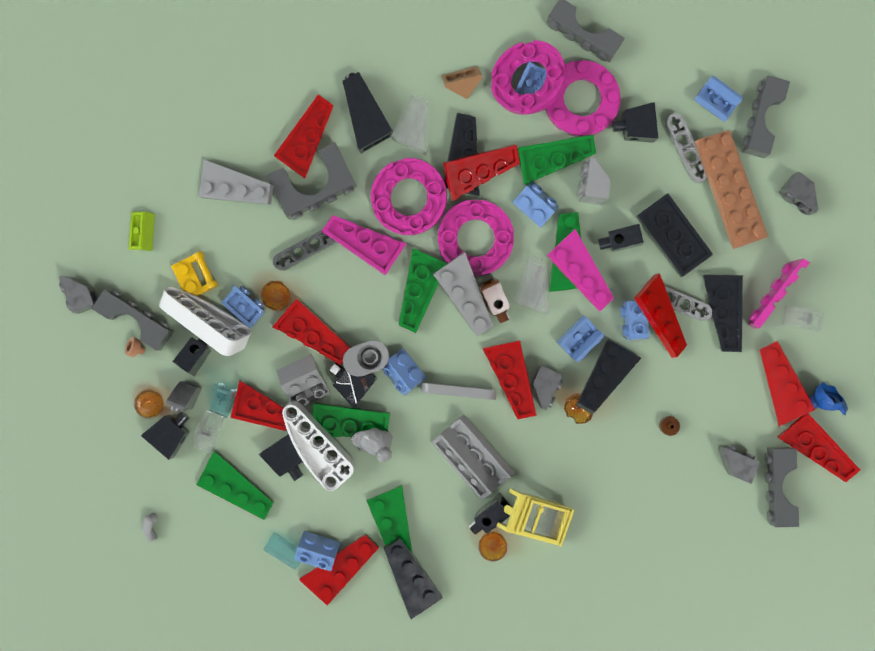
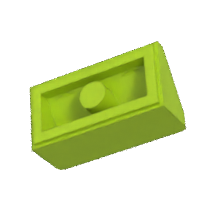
(141, 231)

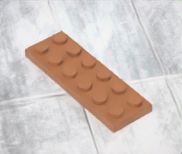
(731, 189)

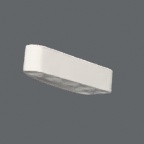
(206, 321)
(316, 454)

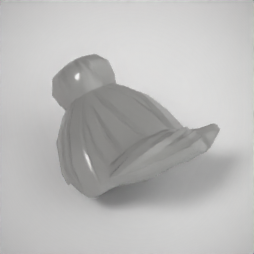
(374, 442)

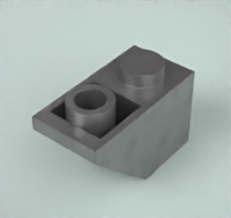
(801, 193)
(79, 295)
(545, 384)
(183, 396)
(739, 465)

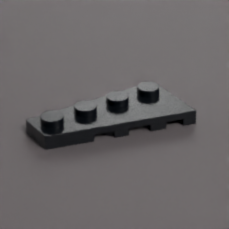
(463, 142)
(726, 301)
(608, 372)
(413, 582)

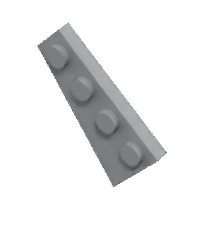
(228, 185)
(463, 290)

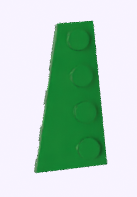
(549, 157)
(566, 224)
(419, 289)
(347, 421)
(229, 484)
(391, 515)

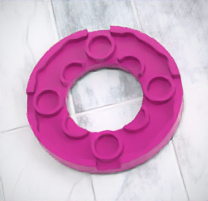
(512, 59)
(609, 104)
(387, 180)
(486, 212)

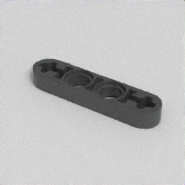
(308, 251)

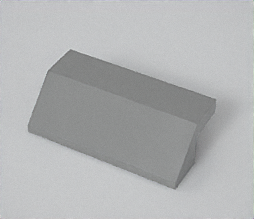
(472, 457)

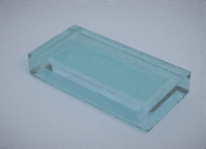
(282, 550)

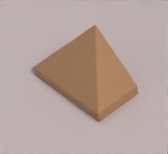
(462, 81)

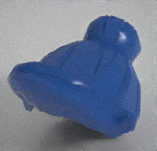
(828, 398)

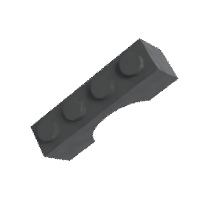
(602, 44)
(759, 139)
(152, 332)
(780, 462)

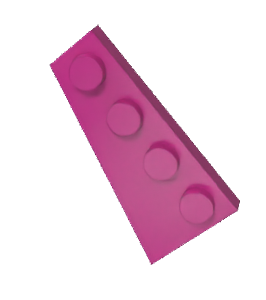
(369, 246)
(578, 266)
(778, 291)

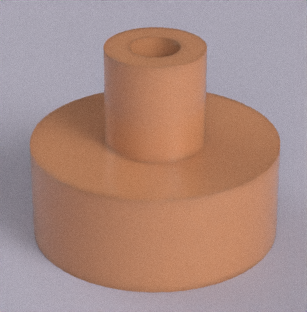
(134, 347)

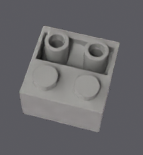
(595, 183)
(303, 381)

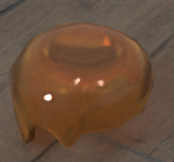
(275, 295)
(148, 403)
(572, 410)
(492, 546)

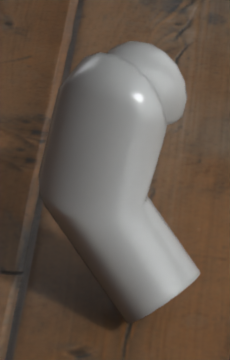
(147, 525)

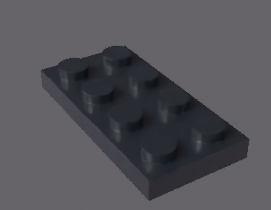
(674, 235)

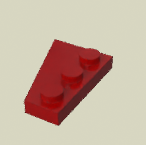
(257, 408)

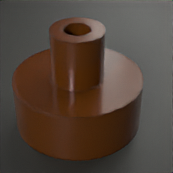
(665, 424)

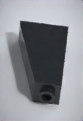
(366, 116)

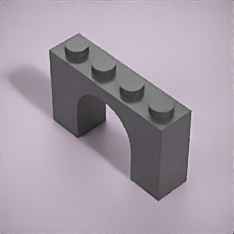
(295, 203)

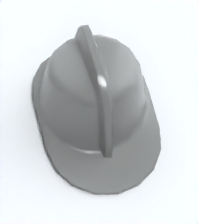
(365, 358)

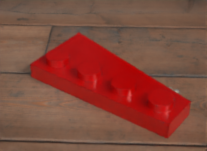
(303, 140)
(477, 169)
(660, 313)
(310, 330)
(511, 370)
(786, 389)
(818, 446)
(347, 563)

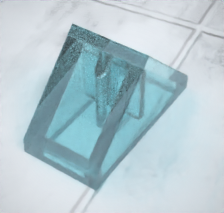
(222, 399)

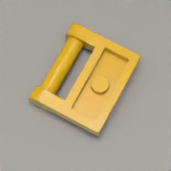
(189, 278)

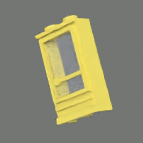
(537, 518)

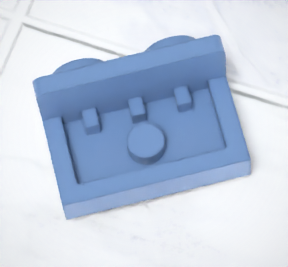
(531, 79)
(718, 98)
(536, 204)
(243, 306)
(635, 322)
(580, 339)
(403, 372)
(317, 550)

